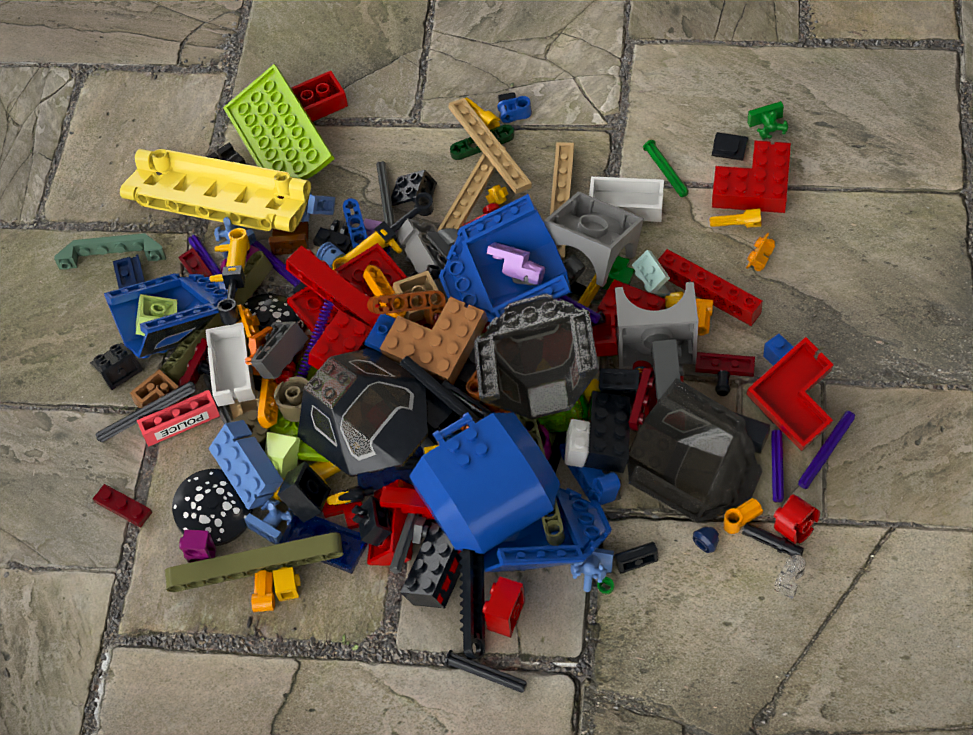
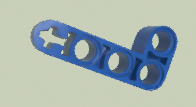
(359, 232)
(594, 483)

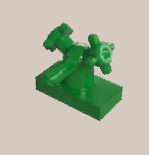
(768, 117)

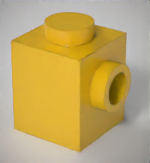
(286, 583)

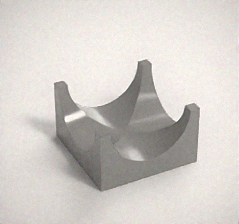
(595, 230)
(640, 327)

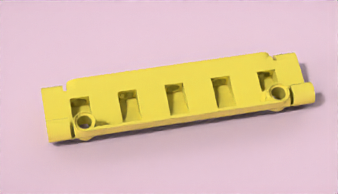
(217, 190)

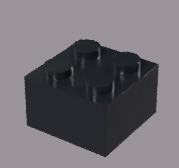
(304, 492)

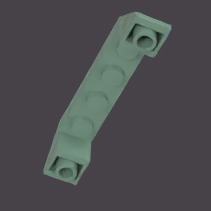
(68, 256)

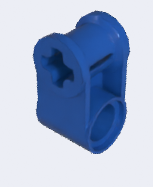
(516, 109)

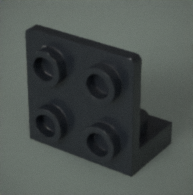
(412, 184)
(117, 365)

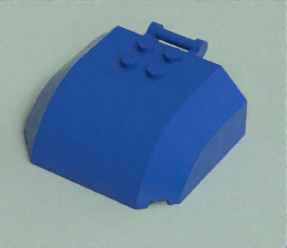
(485, 481)

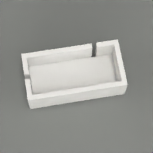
(633, 195)
(229, 373)

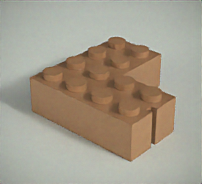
(443, 348)

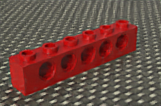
(709, 286)

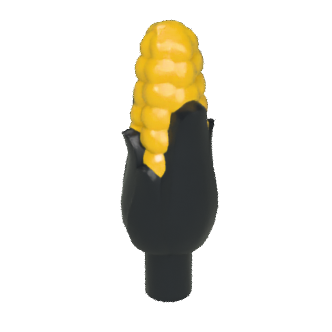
(351, 495)

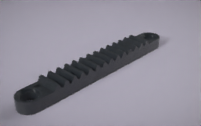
(472, 603)

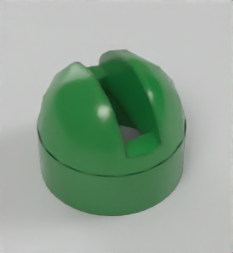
(609, 582)

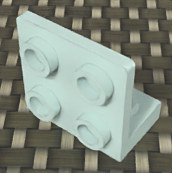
(652, 274)

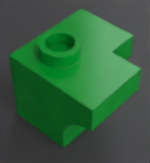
(620, 272)

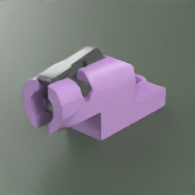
(517, 264)

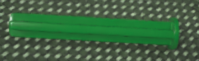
(665, 167)

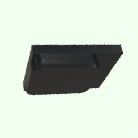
(729, 146)

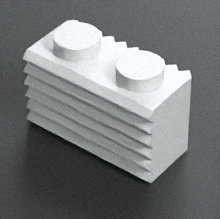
(577, 443)

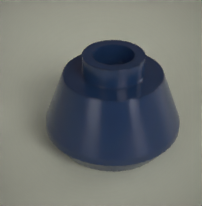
(706, 539)

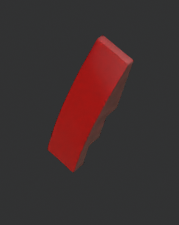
(406, 499)

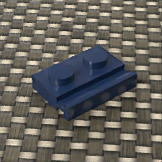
(128, 271)

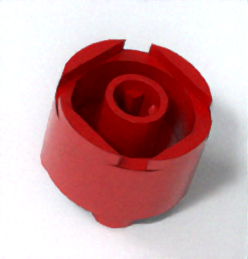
(796, 519)

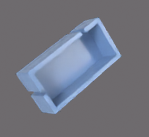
(245, 464)

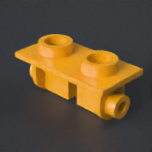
(756, 257)

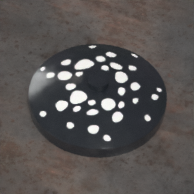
(270, 309)
(210, 504)

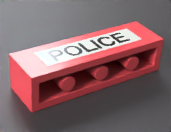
(178, 418)

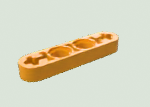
(380, 286)
(267, 413)

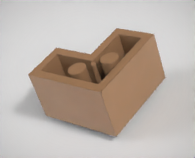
(152, 389)

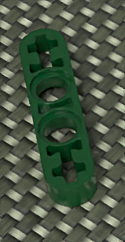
(463, 153)

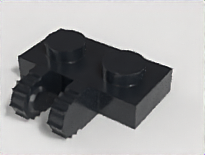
(340, 240)

